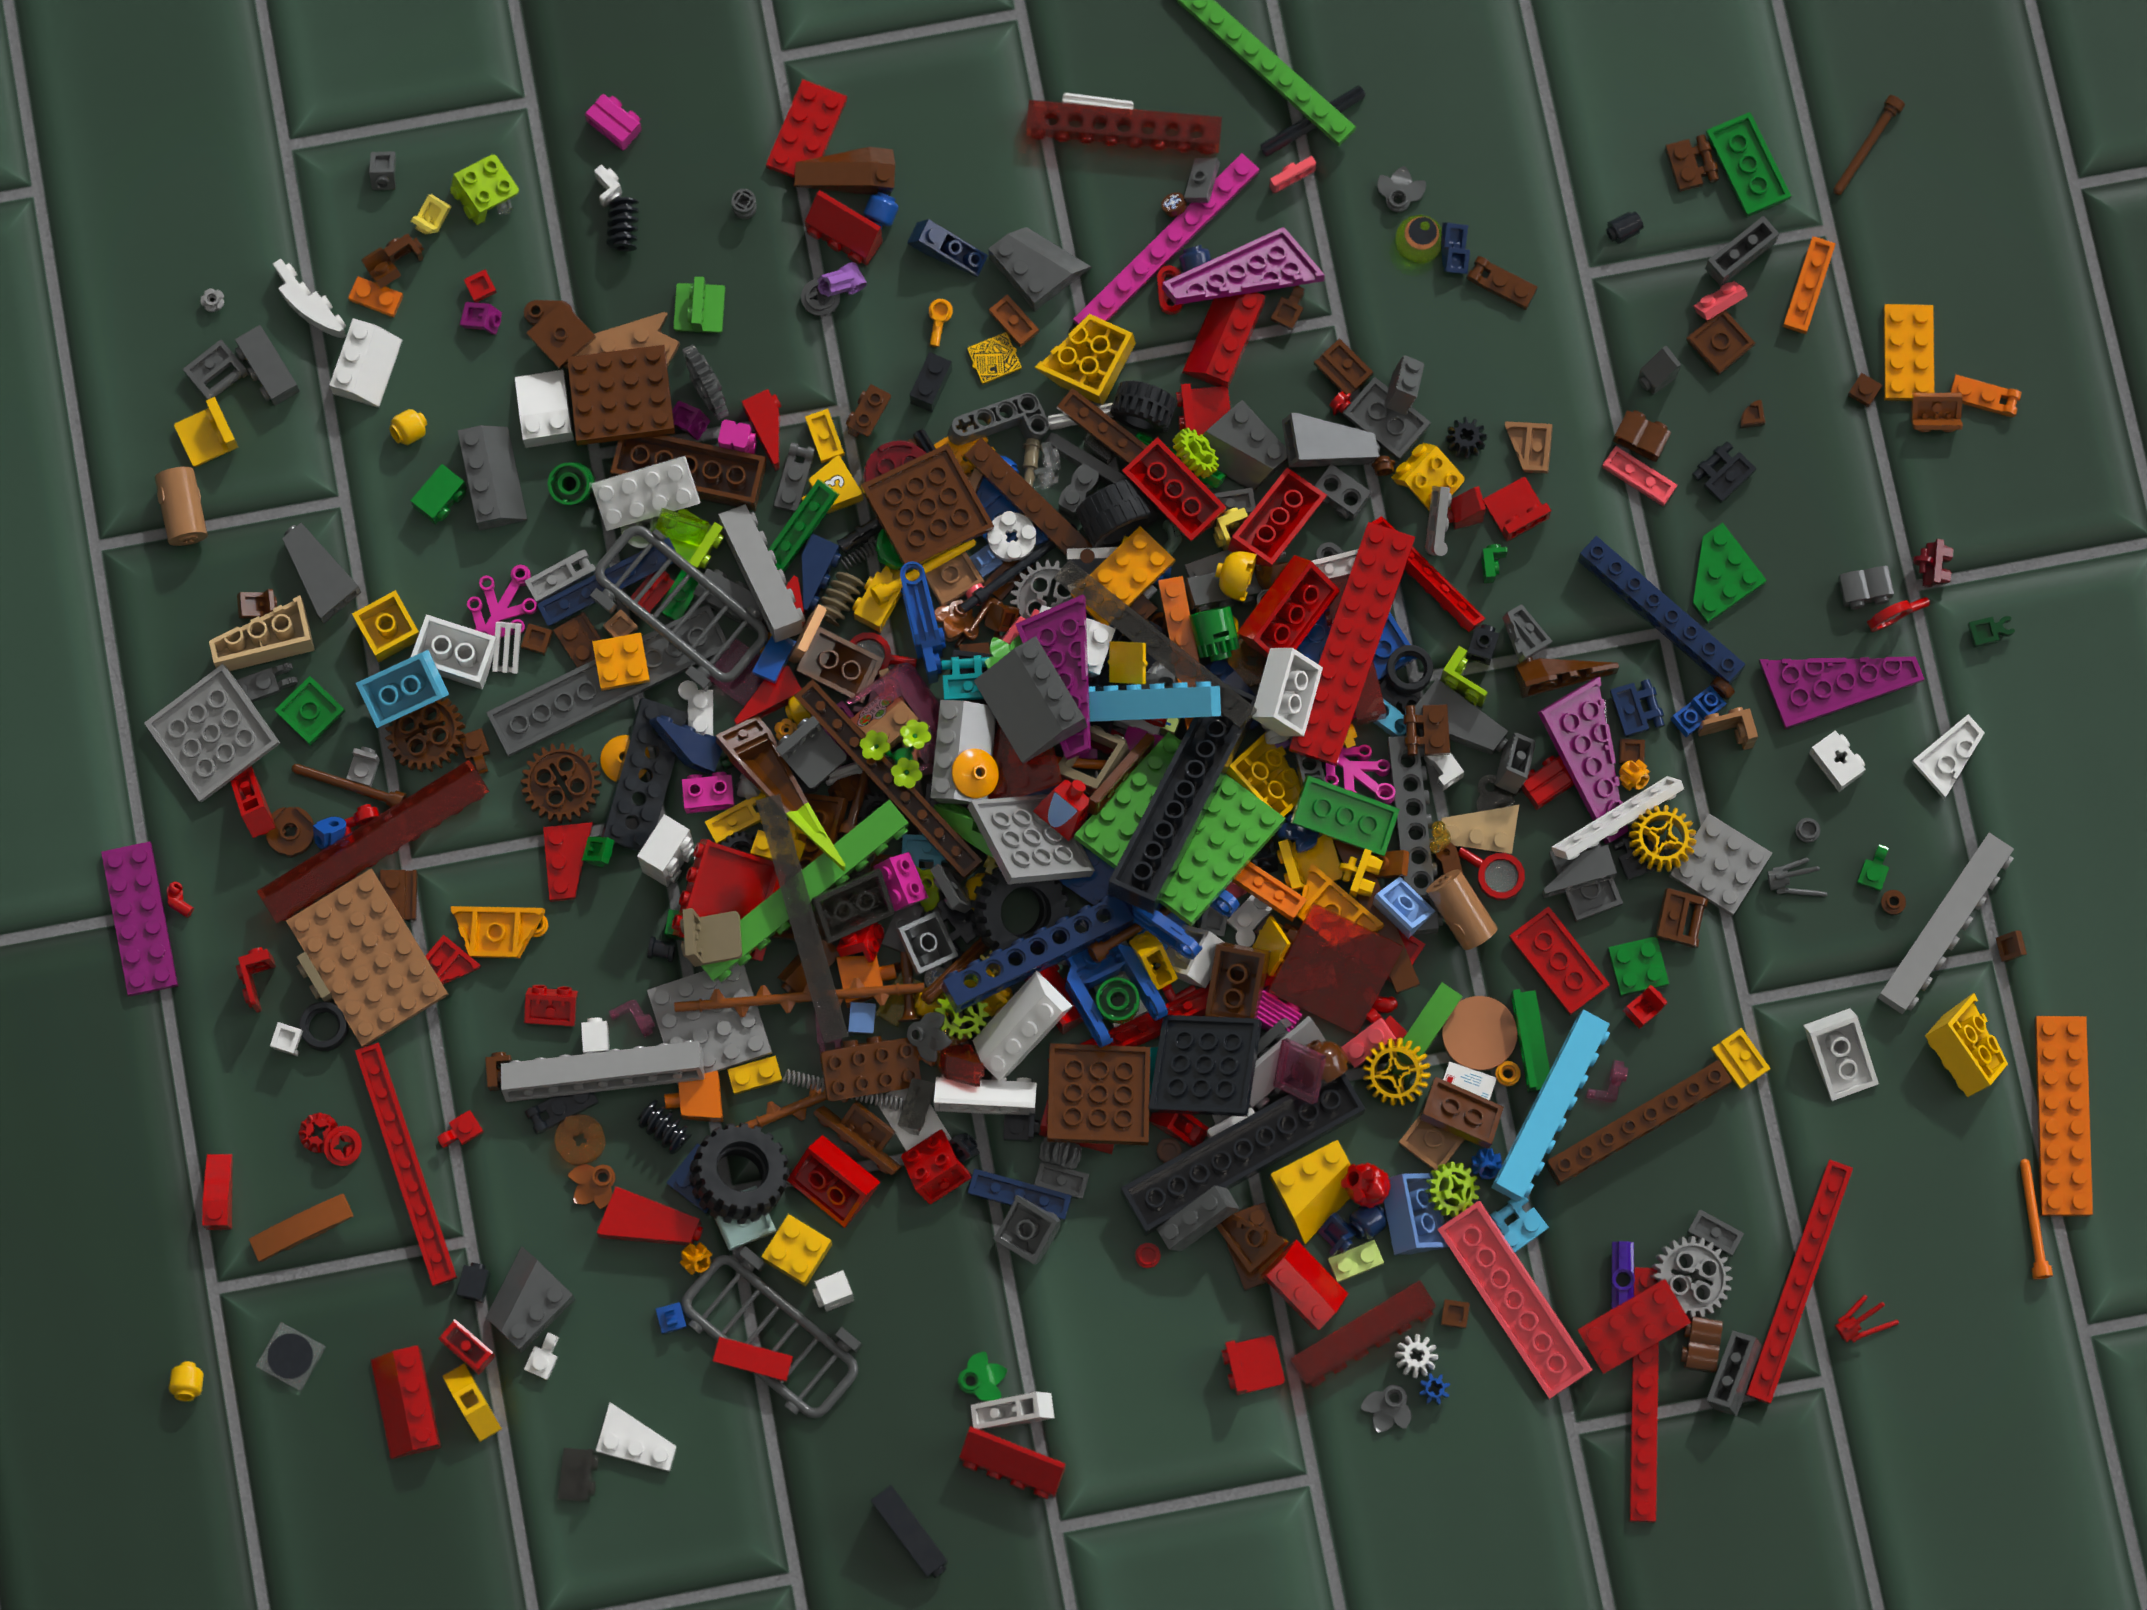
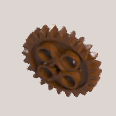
(433, 751)
(541, 793)

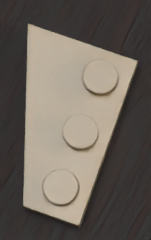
(1484, 829)

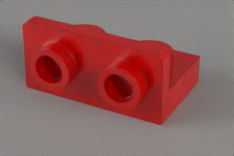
(550, 1005)

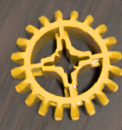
(1671, 842)
(1398, 1083)

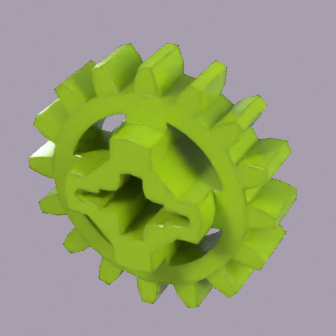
(1195, 452)
(956, 1022)
(1445, 1181)

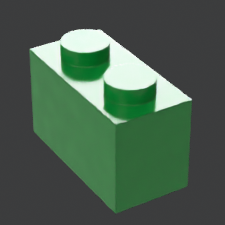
(439, 494)

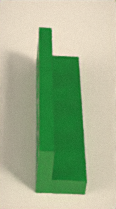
(1530, 1038)

